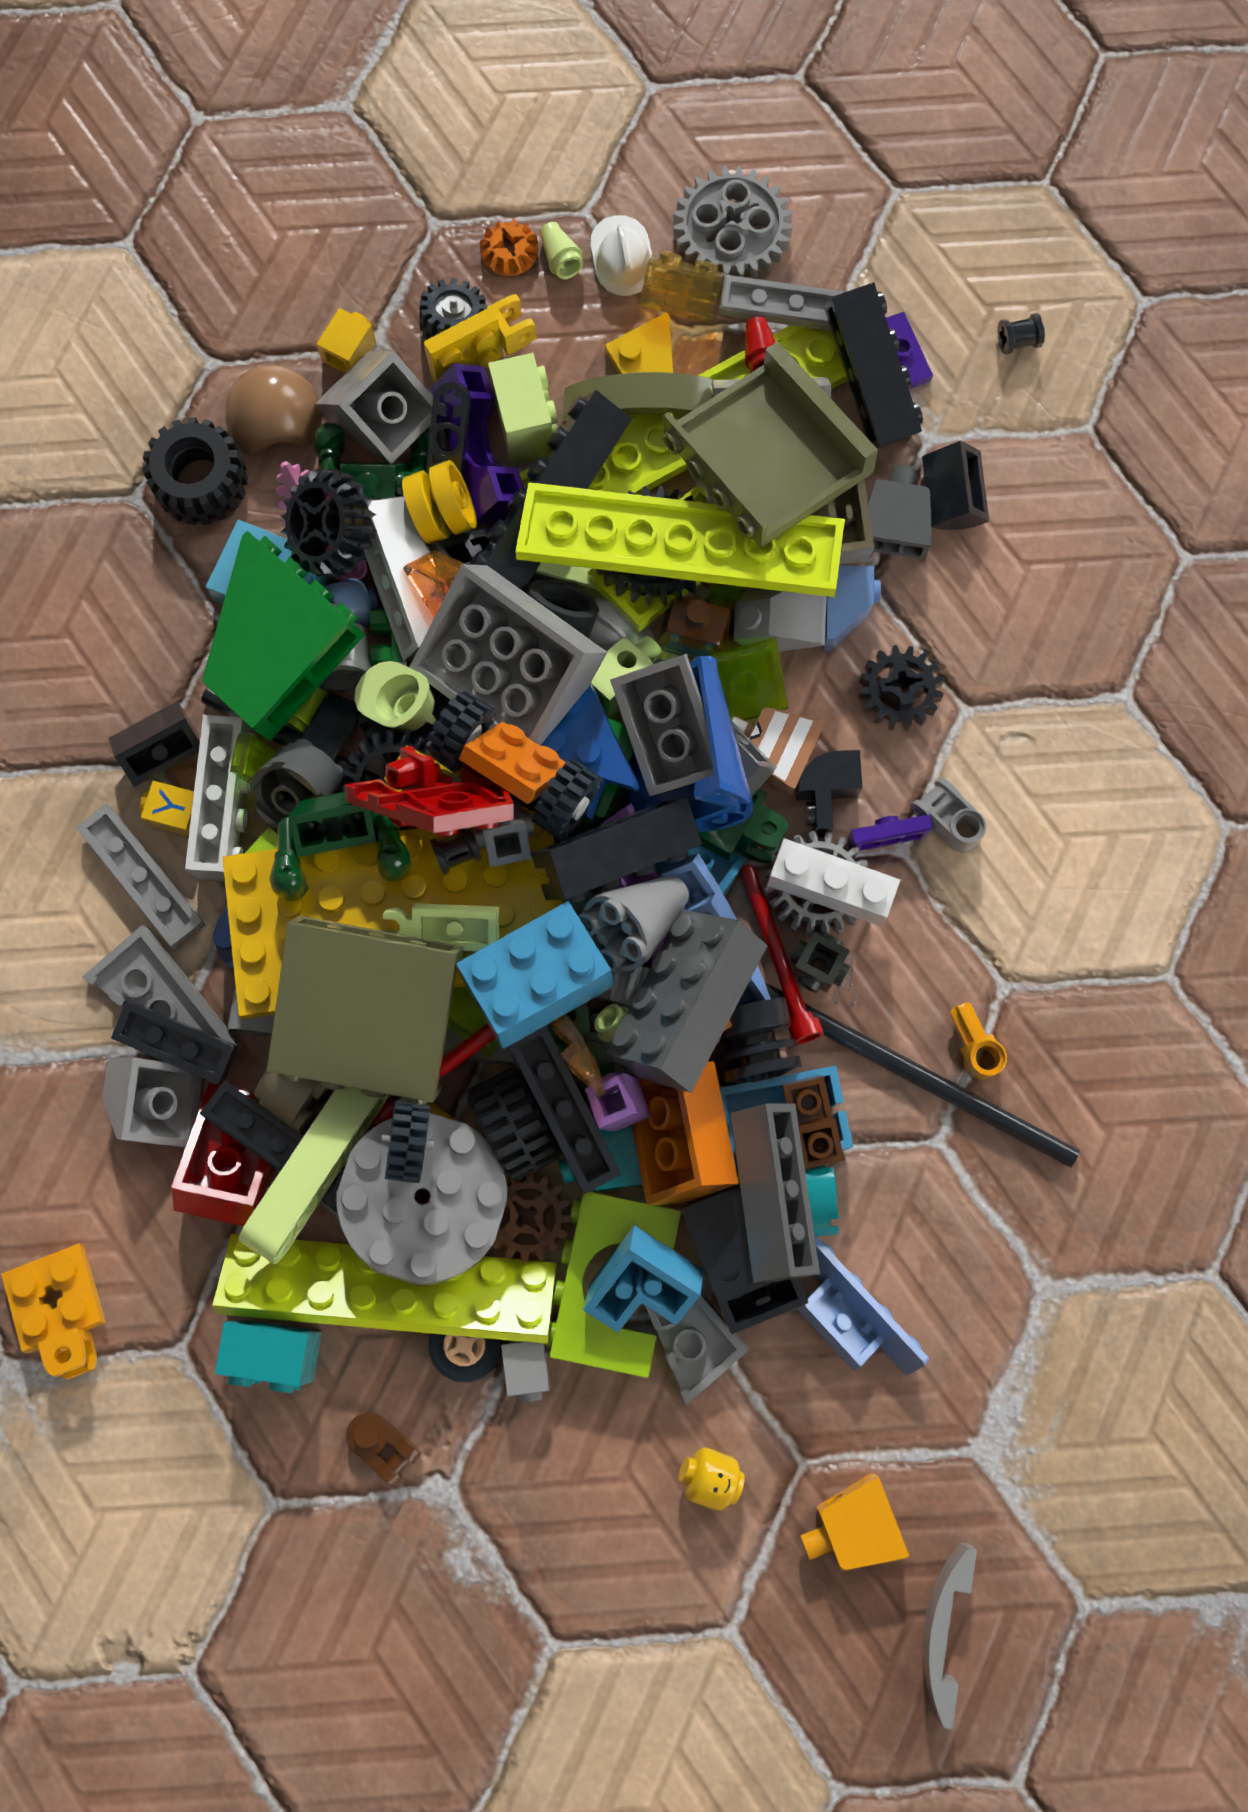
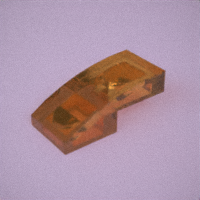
(578, 1055)

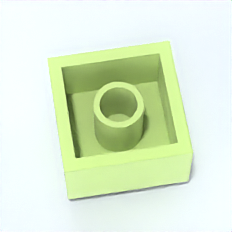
(523, 407)

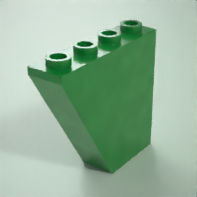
(274, 638)

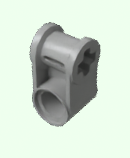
(949, 813)

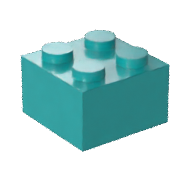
(267, 1353)

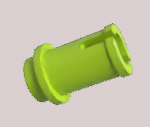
(302, 718)

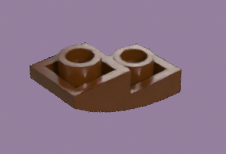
(816, 1124)

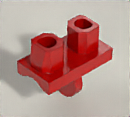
(414, 772)

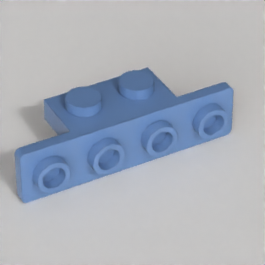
(854, 1320)

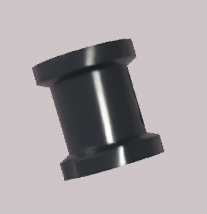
(1021, 333)
(455, 850)

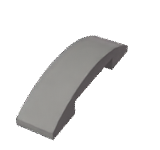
(955, 1576)

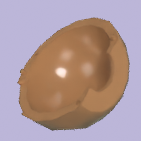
(272, 407)

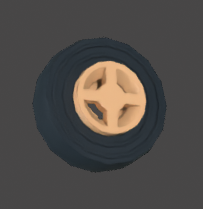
(456, 1360)

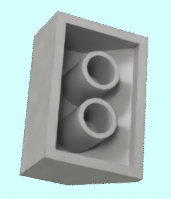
(665, 724)

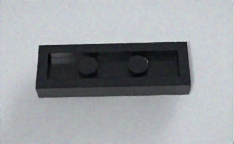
(174, 1042)

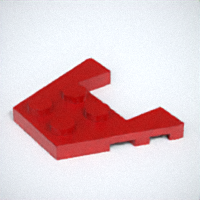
(438, 808)

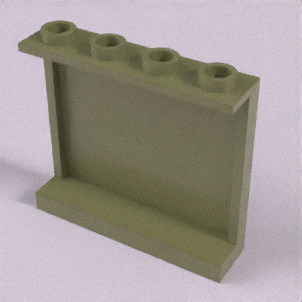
(771, 447)
(362, 1009)

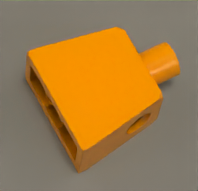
(857, 1527)

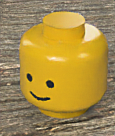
(711, 1479)

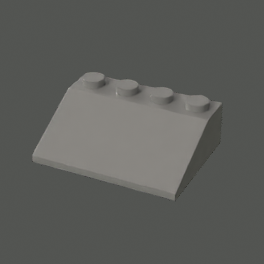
(506, 653)

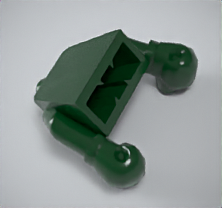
(379, 478)
(331, 825)

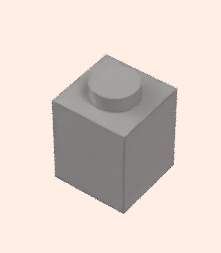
(526, 1370)

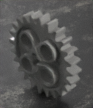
(733, 222)

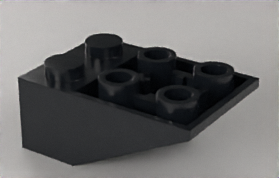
(722, 1244)

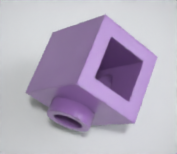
(620, 1104)

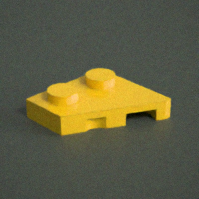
(644, 348)

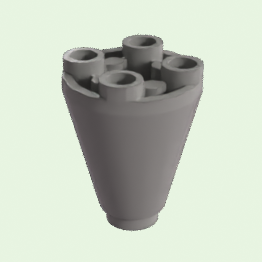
(633, 920)

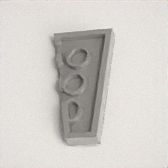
(149, 976)

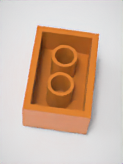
(685, 1143)

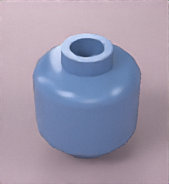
(355, 597)

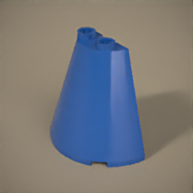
(721, 798)

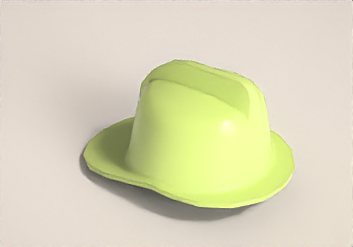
(395, 697)

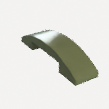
(646, 392)

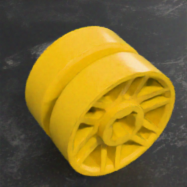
(439, 502)

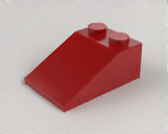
(218, 1174)

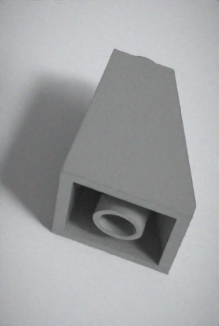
(379, 404)

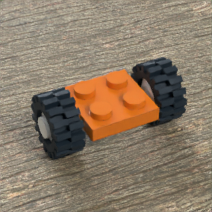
(513, 763)

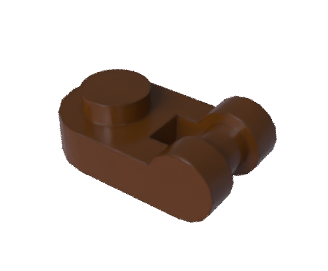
(370, 1434)

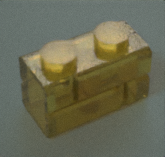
(682, 287)

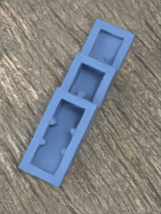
(708, 898)

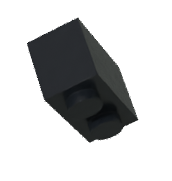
(155, 744)

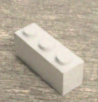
(833, 882)

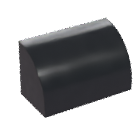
(956, 487)

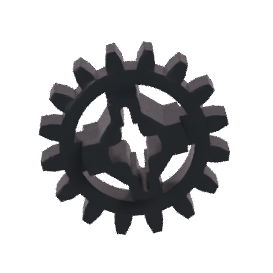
(901, 672)

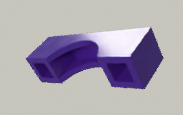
(485, 478)

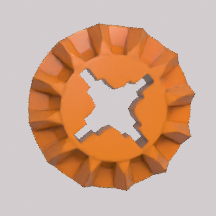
(498, 258)

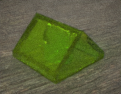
(752, 678)

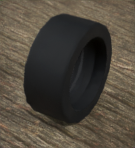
(567, 603)

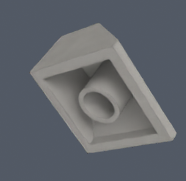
(790, 617)
(151, 1101)

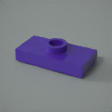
(909, 350)
(889, 832)

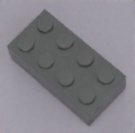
(686, 999)

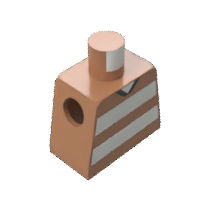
(786, 741)

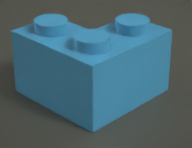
(646, 1274)

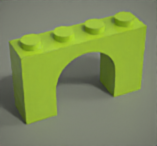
(577, 1335)

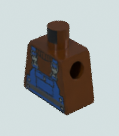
(696, 628)

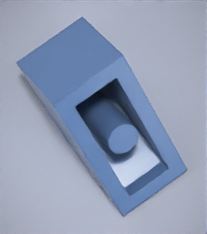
(852, 603)

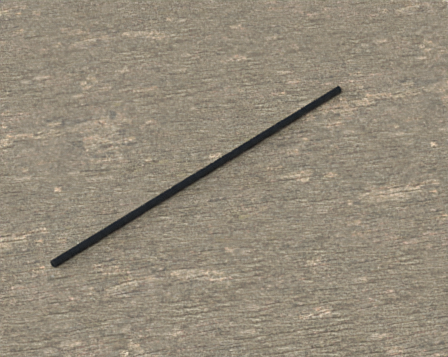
(840, 1032)

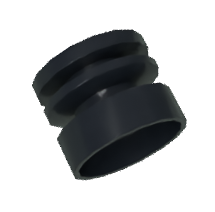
(754, 1044)

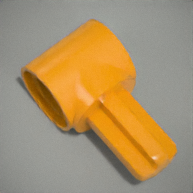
(974, 1040)

